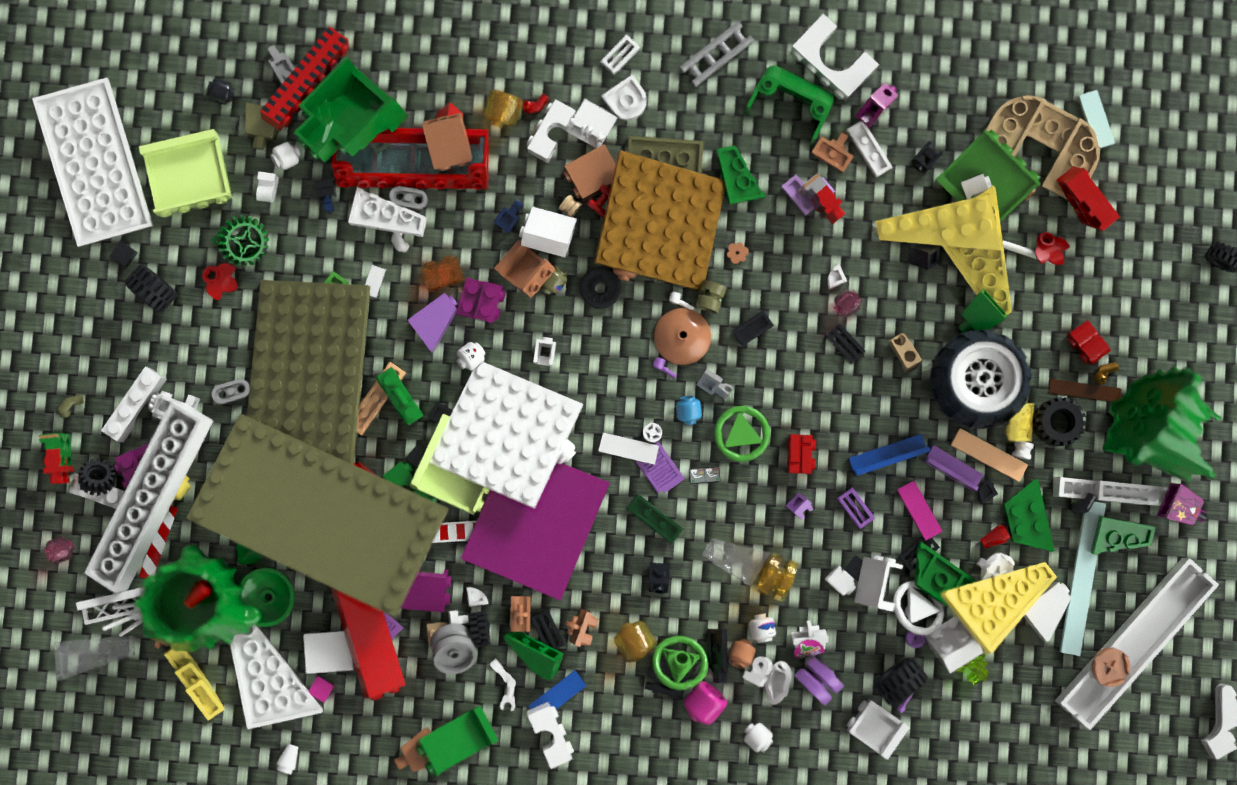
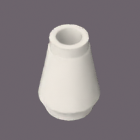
(288, 759)

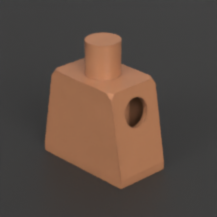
(410, 755)

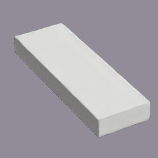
(869, 149)
(628, 448)

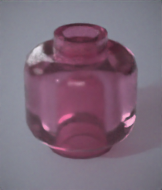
(847, 303)
(59, 549)

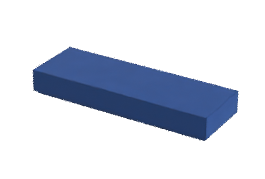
(561, 691)

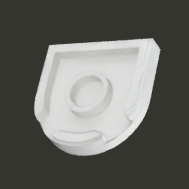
(626, 99)

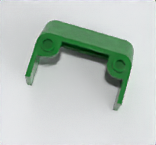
(778, 78)

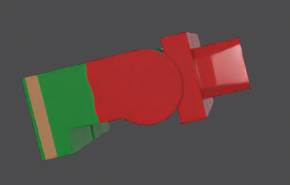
(58, 457)

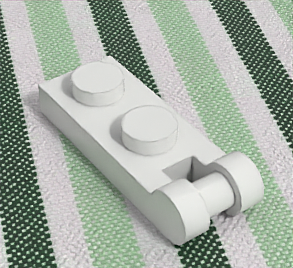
(111, 498)

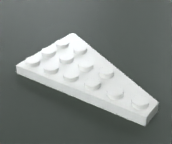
(267, 683)

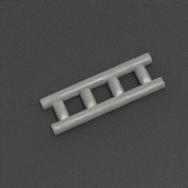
(728, 54)

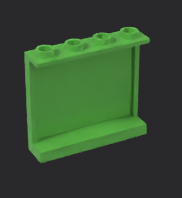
(995, 160)

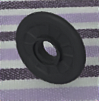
(596, 299)

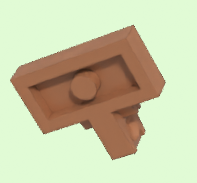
(833, 152)

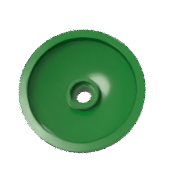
(258, 585)

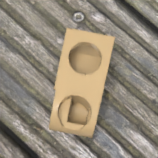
(905, 352)

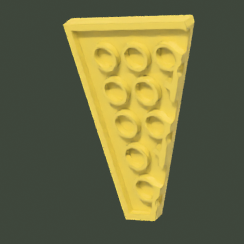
(985, 267)
(998, 603)

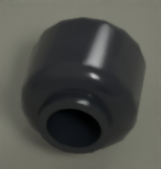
(220, 91)

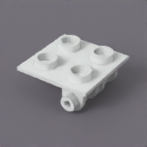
(591, 124)

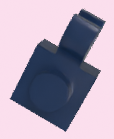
(507, 218)

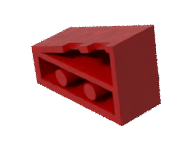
(1087, 199)

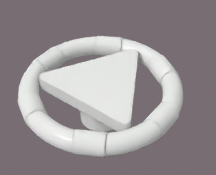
(917, 609)

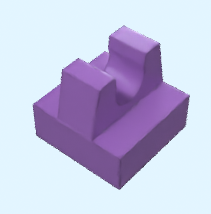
(799, 505)

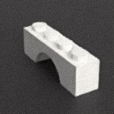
(124, 417)

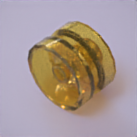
(779, 578)

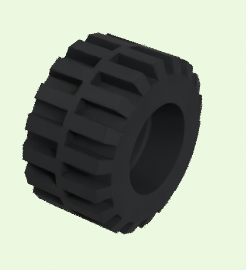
(150, 288)
(1074, 417)
(901, 681)

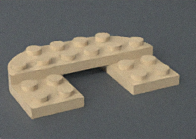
(1051, 127)

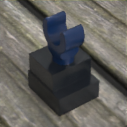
(326, 190)

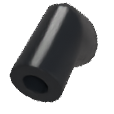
(1083, 506)

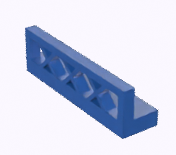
(888, 455)

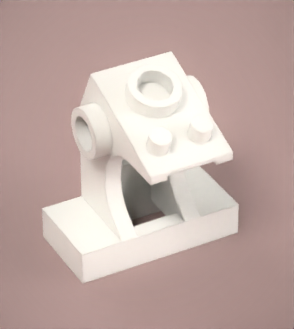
(159, 403)

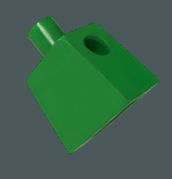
(982, 313)

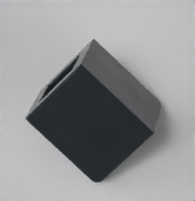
(924, 255)

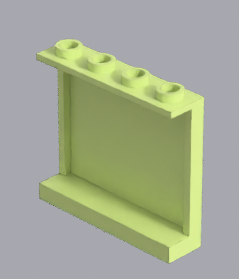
(186, 173)
(446, 485)

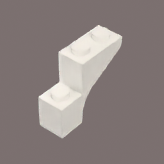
(1221, 741)

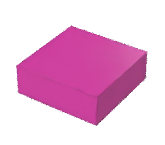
(321, 689)

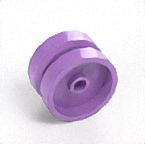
(819, 680)

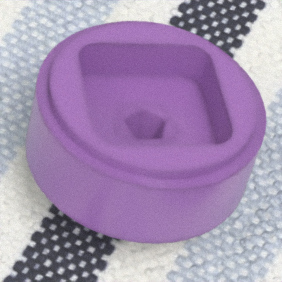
(914, 640)

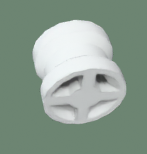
(652, 432)
(1022, 450)

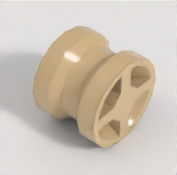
(570, 206)

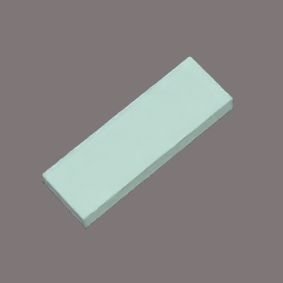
(1096, 117)

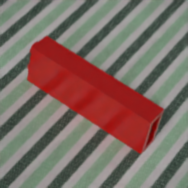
(369, 646)

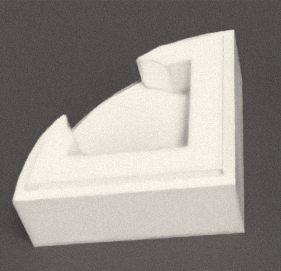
(836, 277)
(476, 597)

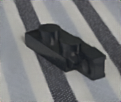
(718, 654)

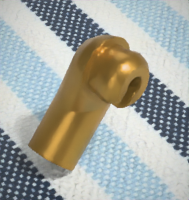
(1103, 370)

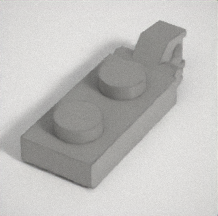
(280, 64)

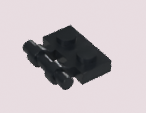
(657, 688)

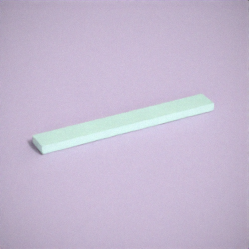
(1081, 583)

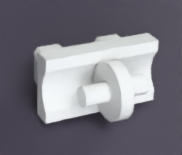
(809, 632)

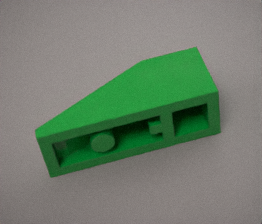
(536, 655)

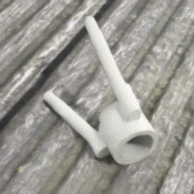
(136, 615)

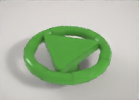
(742, 433)
(680, 663)

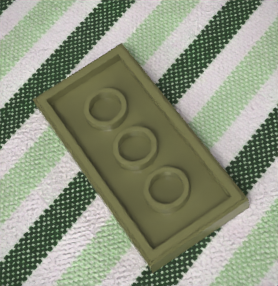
(676, 152)

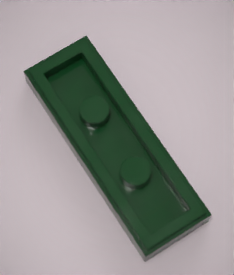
(655, 518)

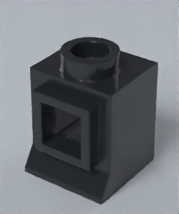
(919, 165)

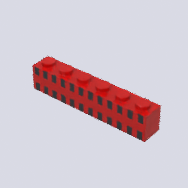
(304, 78)

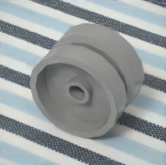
(453, 649)

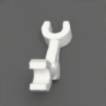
(508, 697)

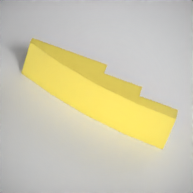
(195, 682)

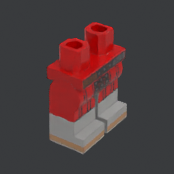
(822, 198)

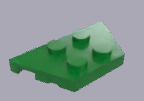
(1028, 518)
(937, 574)

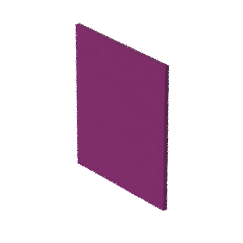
(540, 543)

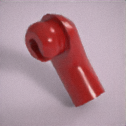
(535, 107)

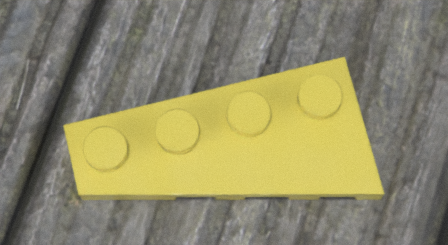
(1021, 424)

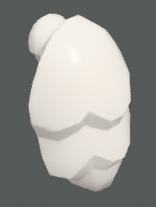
(778, 682)

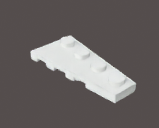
(376, 213)

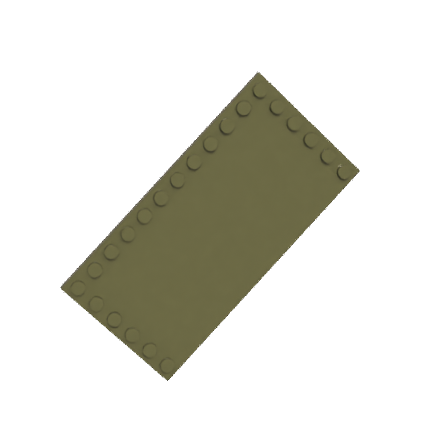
(318, 514)

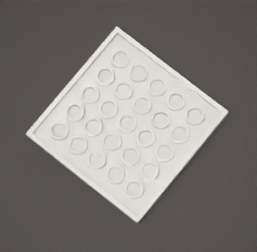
(506, 434)

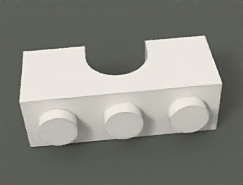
(557, 116)
(544, 718)

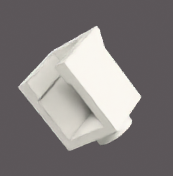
(976, 185)
(543, 360)
(841, 581)

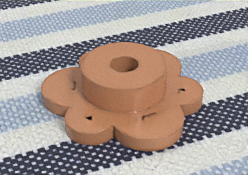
(733, 248)

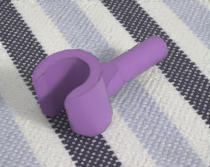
(659, 364)

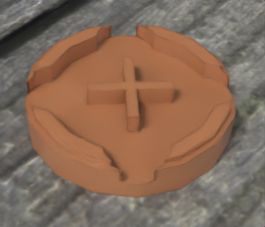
(1110, 667)

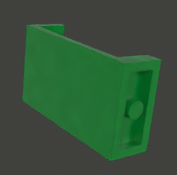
(455, 741)

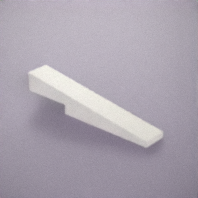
(1109, 491)

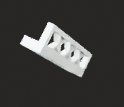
(106, 600)

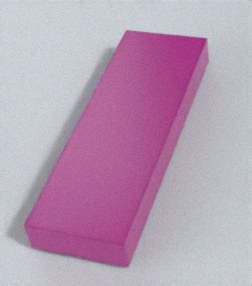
(919, 510)

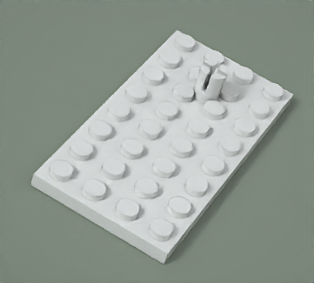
(92, 162)

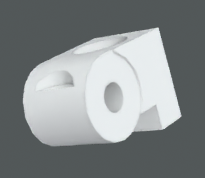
(266, 187)
(761, 670)

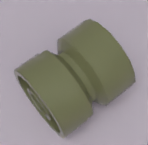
(710, 297)

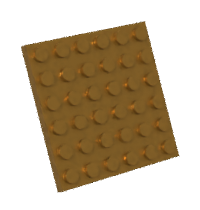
(660, 221)

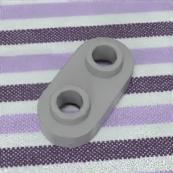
(409, 197)
(232, 391)

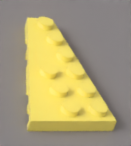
(955, 224)

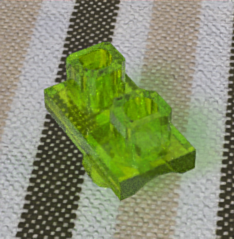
(978, 669)

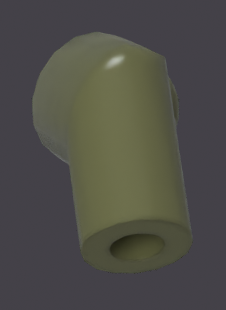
(67, 403)

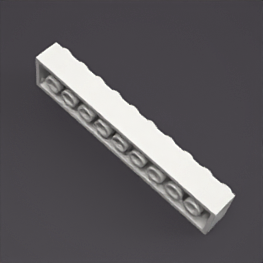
(148, 496)

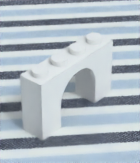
(843, 82)

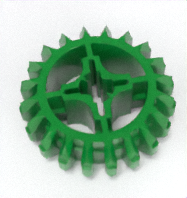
(241, 248)

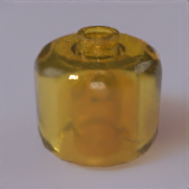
(502, 108)
(635, 641)

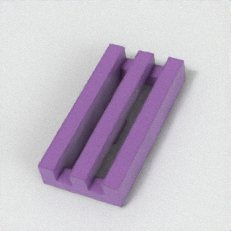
(849, 512)

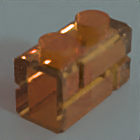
(442, 273)

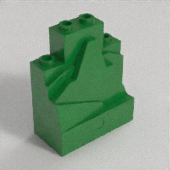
(346, 113)

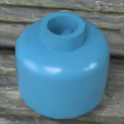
(688, 410)

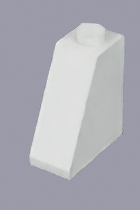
(1048, 610)

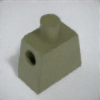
(257, 127)

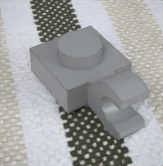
(712, 383)

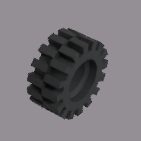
(1222, 257)
(96, 485)
(479, 629)

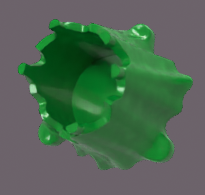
(1161, 423)
(212, 620)

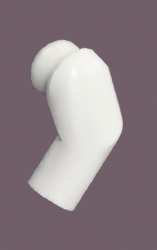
(399, 243)

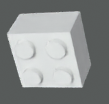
(953, 644)

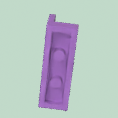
(953, 468)

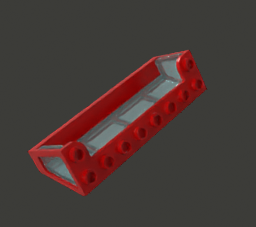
(408, 164)

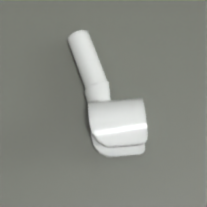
(675, 299)

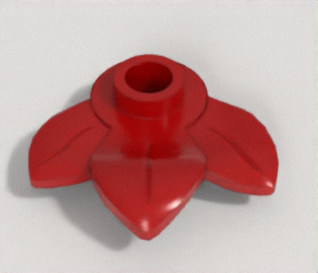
(1052, 251)
(221, 282)

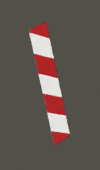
(156, 548)

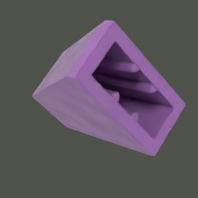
(434, 320)

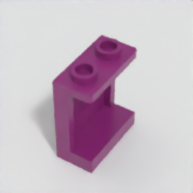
(429, 592)

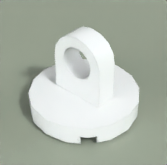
(995, 565)

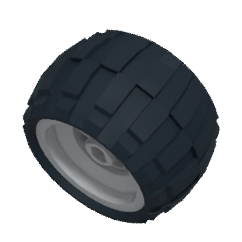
(956, 394)

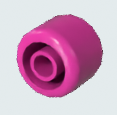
(705, 703)

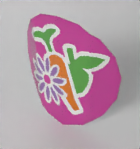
(808, 648)

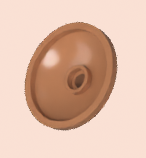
(677, 349)

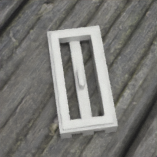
(610, 66)

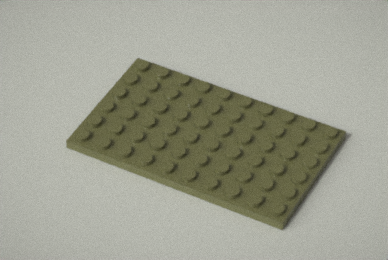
(310, 362)

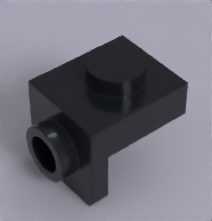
(659, 578)

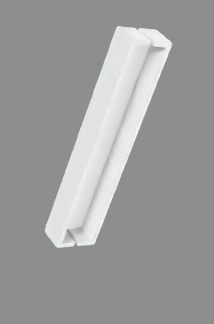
(1140, 639)

